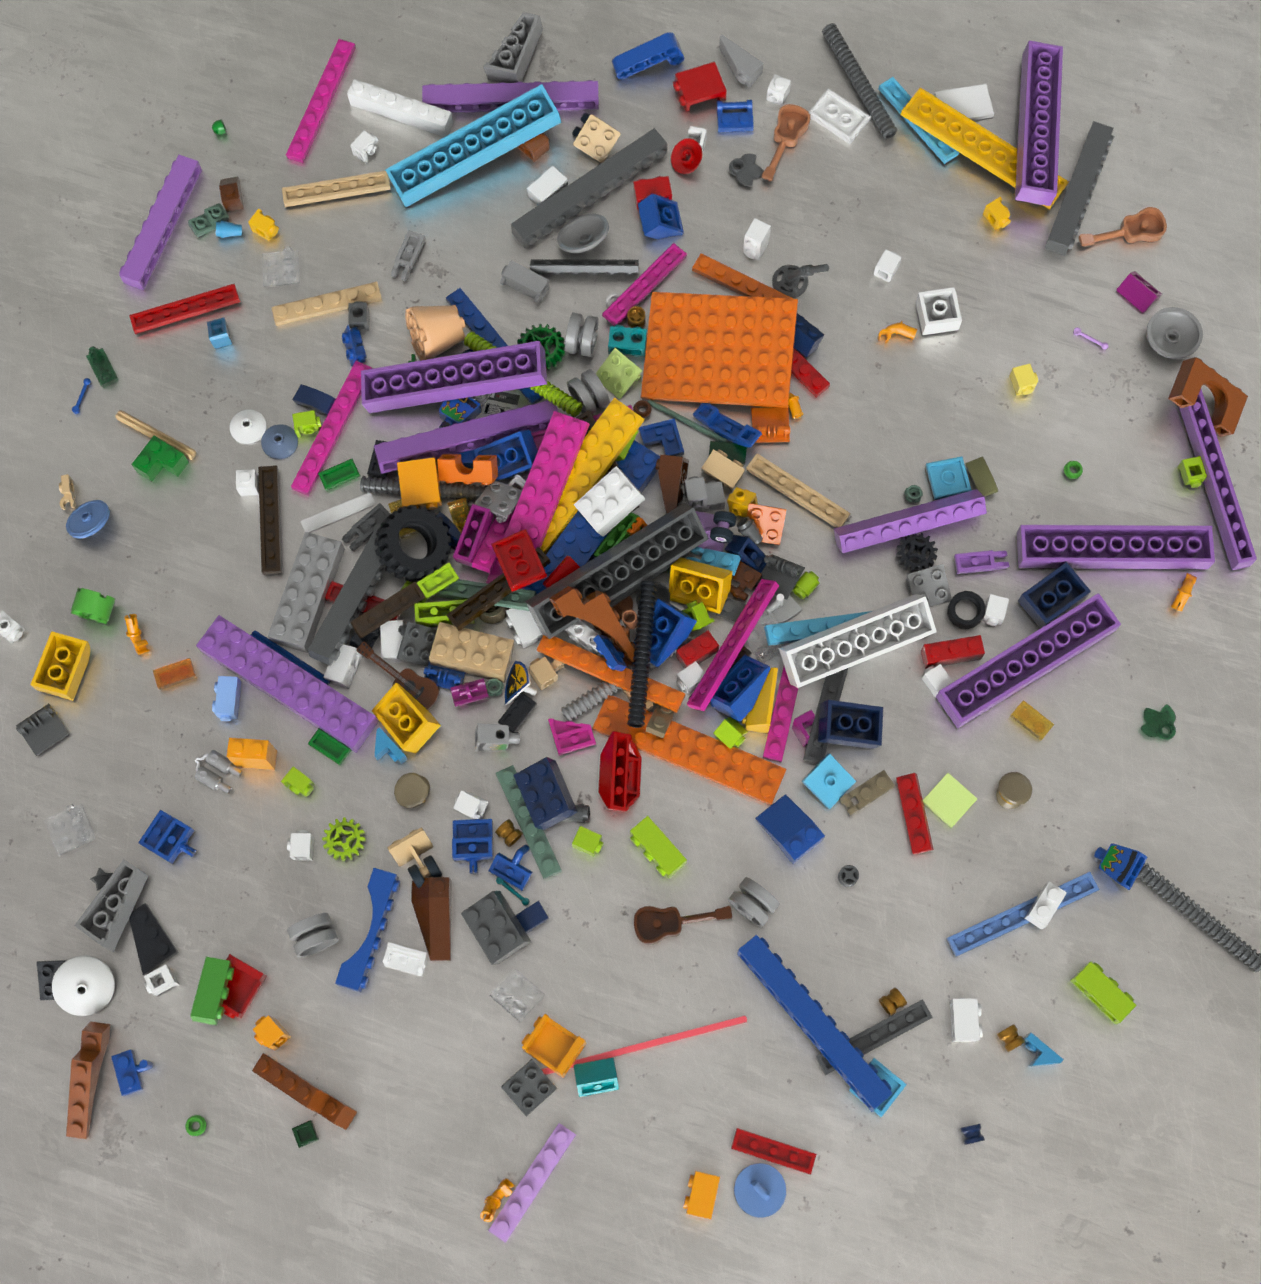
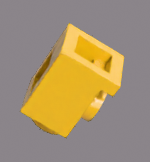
(997, 214)
(263, 225)

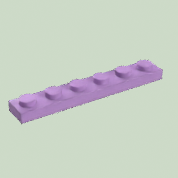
(532, 1182)

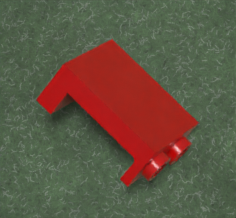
(699, 85)
(242, 987)

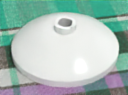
(86, 973)

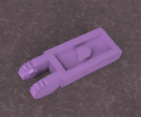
(979, 561)

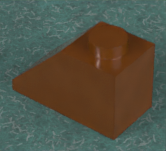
(231, 194)

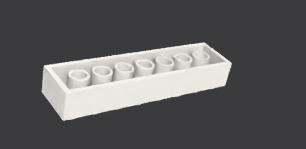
(857, 640)

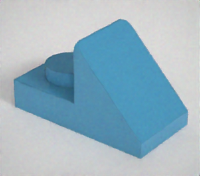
(218, 333)
(385, 744)
(1045, 1055)

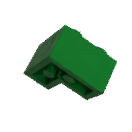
(159, 455)

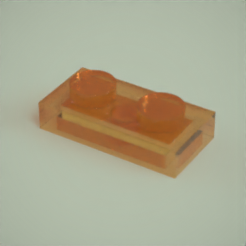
(174, 673)

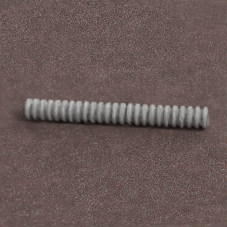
(599, 693)

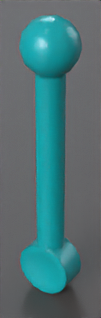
(525, 901)

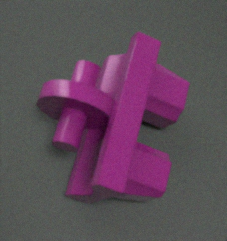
(469, 692)

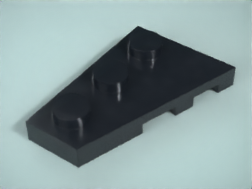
(150, 939)

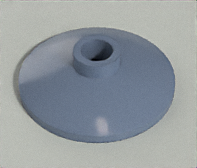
(279, 449)

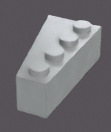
(515, 53)

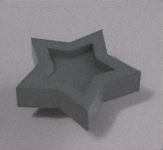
(100, 878)

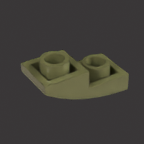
(982, 476)

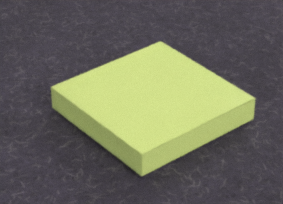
(949, 800)

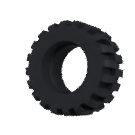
(427, 525)

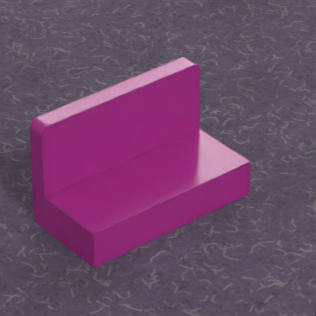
(1138, 291)
(800, 724)

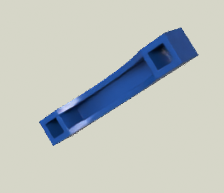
(354, 970)

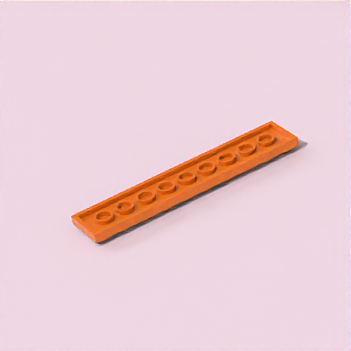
(696, 753)

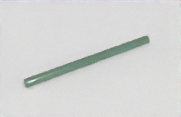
(681, 418)

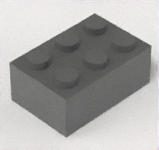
(495, 927)

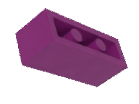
(473, 534)

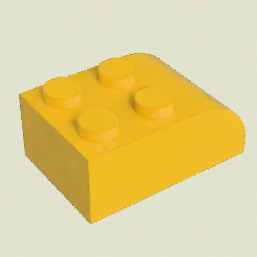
(61, 666)

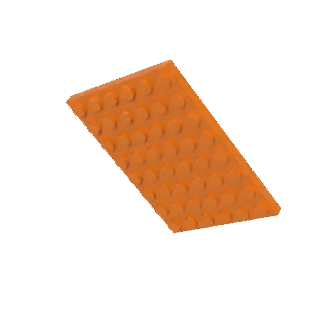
(719, 349)

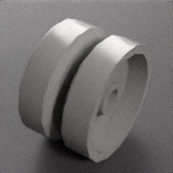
(581, 335)
(589, 391)
(753, 902)
(312, 934)

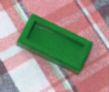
(339, 474)
(329, 746)

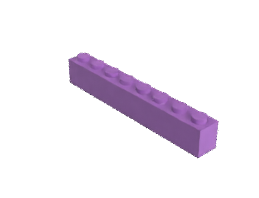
(160, 222)
(910, 521)

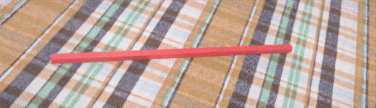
(656, 1042)

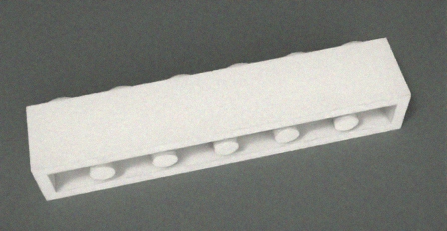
(400, 108)

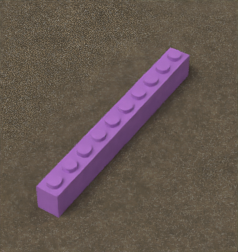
(488, 97)
(463, 436)
(1219, 485)

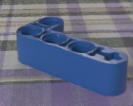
(647, 55)

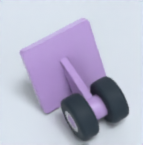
(717, 529)

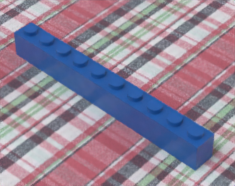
(814, 1023)

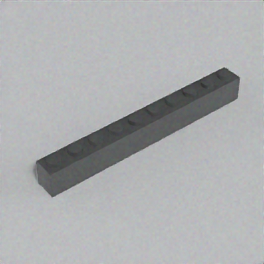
(589, 188)

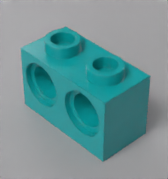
(626, 345)

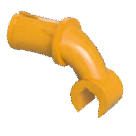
(898, 328)
(794, 406)
(1184, 592)
(135, 634)
(493, 1202)

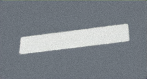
(338, 512)

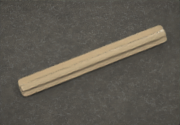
(151, 431)

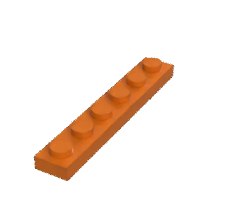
(733, 279)

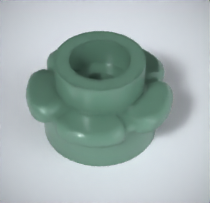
(913, 489)
(494, 682)

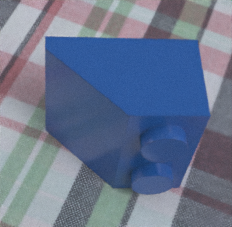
(660, 217)

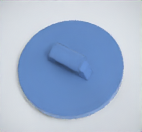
(87, 519)
(760, 1190)

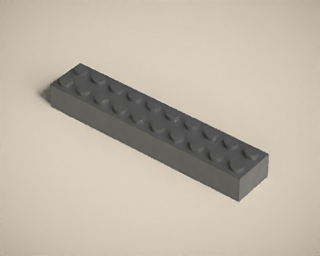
(623, 565)

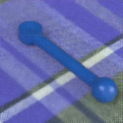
(76, 409)

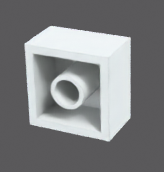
(938, 311)

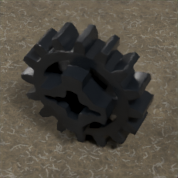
(916, 544)

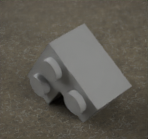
(704, 496)

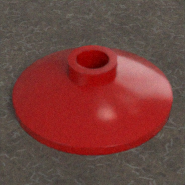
(682, 151)

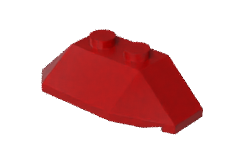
(619, 772)

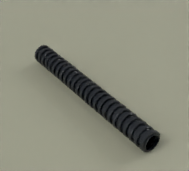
(642, 654)

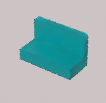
(596, 1077)

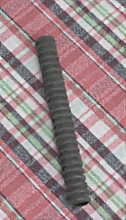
(859, 81)
(447, 490)
(1201, 917)

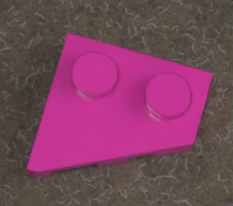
(571, 736)

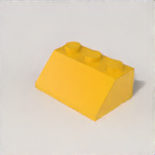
(699, 582)
(760, 716)

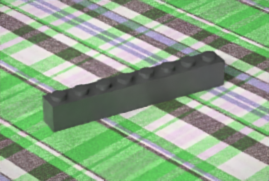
(1079, 187)
(348, 604)

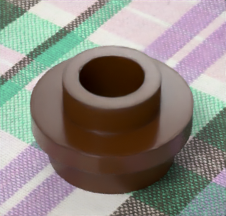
(642, 404)

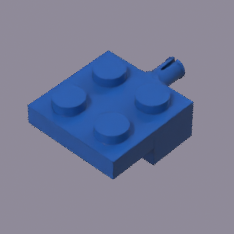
(167, 837)
(472, 841)

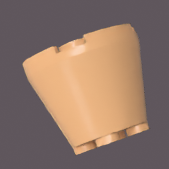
(434, 329)

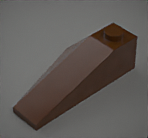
(672, 476)
(433, 914)

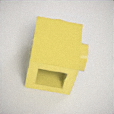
(1023, 379)

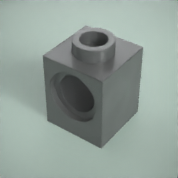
(361, 322)

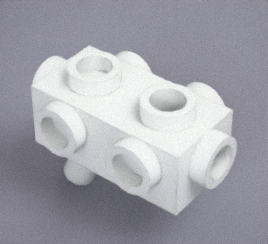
(583, 633)

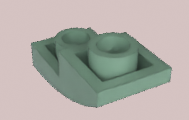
(207, 222)

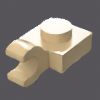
(67, 488)

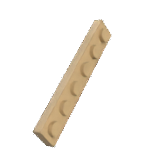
(336, 188)
(325, 303)
(798, 491)

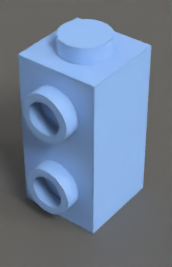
(227, 698)

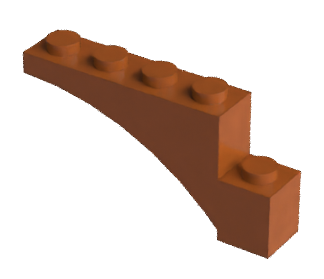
(597, 611)
(84, 1078)
(304, 1092)

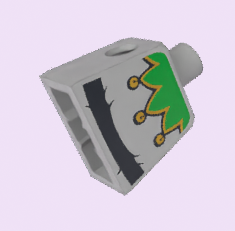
(487, 739)

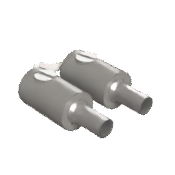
(210, 778)

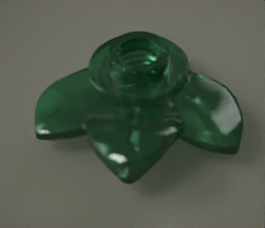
(1157, 720)

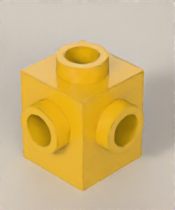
(739, 501)

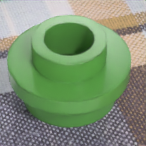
(1074, 465)
(189, 1125)

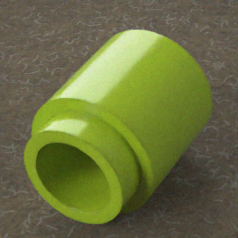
(806, 585)

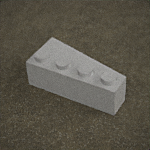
(113, 905)

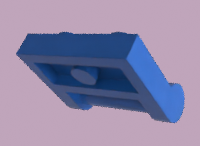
(735, 120)

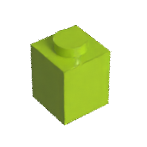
(731, 733)
(587, 841)

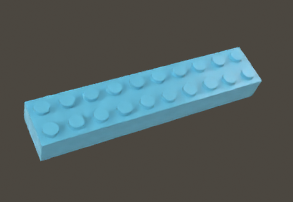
(473, 145)

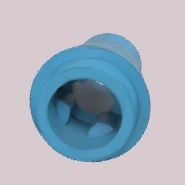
(227, 229)

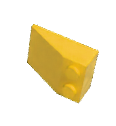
(405, 719)

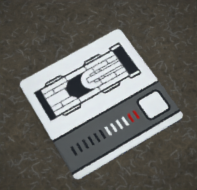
(500, 402)

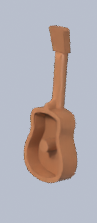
(791, 124)
(1145, 226)

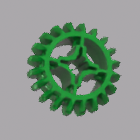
(547, 338)

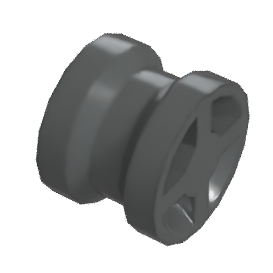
(850, 873)

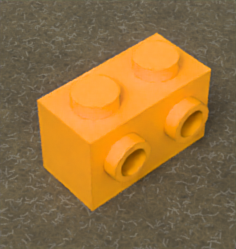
(270, 1032)

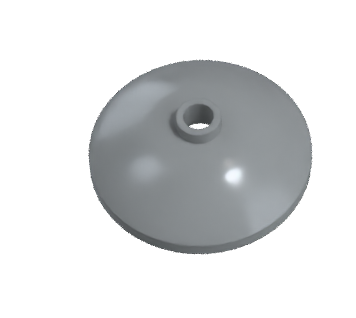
(583, 233)
(1180, 326)

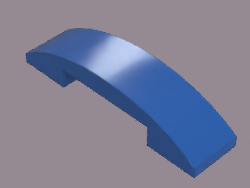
(725, 426)

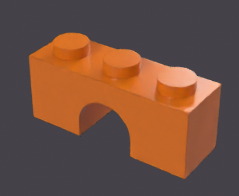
(452, 469)

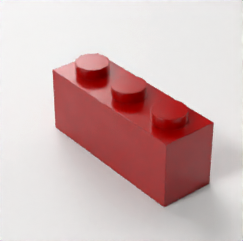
(952, 651)

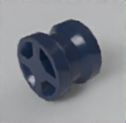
(972, 1134)

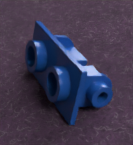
(351, 339)

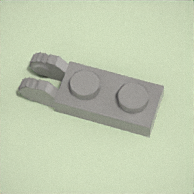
(408, 254)

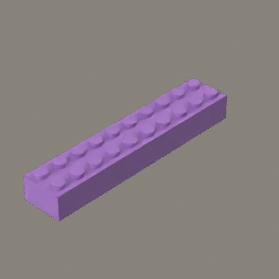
(1039, 123)
(454, 377)
(1115, 546)
(1028, 660)
(287, 683)

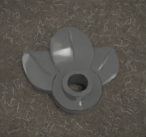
(747, 171)

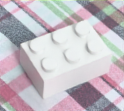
(609, 501)

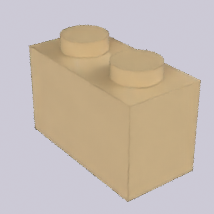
(723, 469)

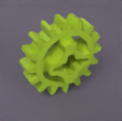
(336, 842)

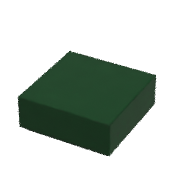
(305, 1134)

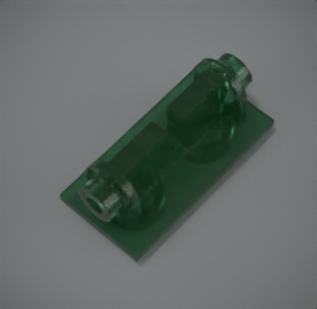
(101, 365)

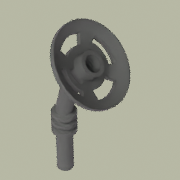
(791, 278)

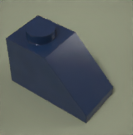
(748, 551)

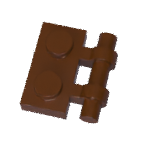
(747, 578)

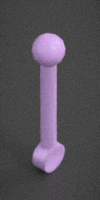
(1077, 331)

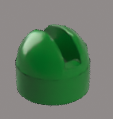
(219, 127)

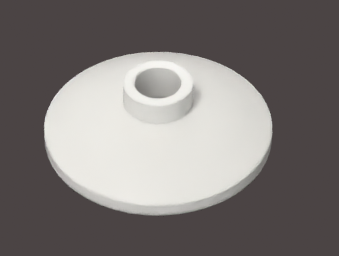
(251, 433)

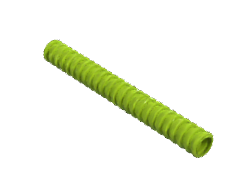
(548, 391)

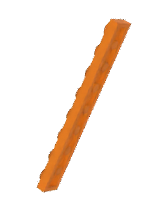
(596, 666)

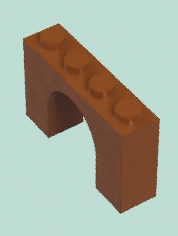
(1227, 397)

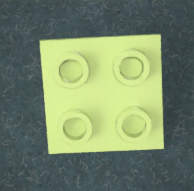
(618, 373)

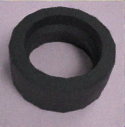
(973, 597)

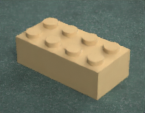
(471, 652)

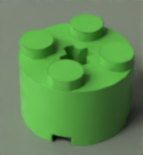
(92, 605)

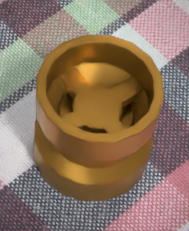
(634, 314)
(509, 832)
(892, 1001)
(1011, 1038)

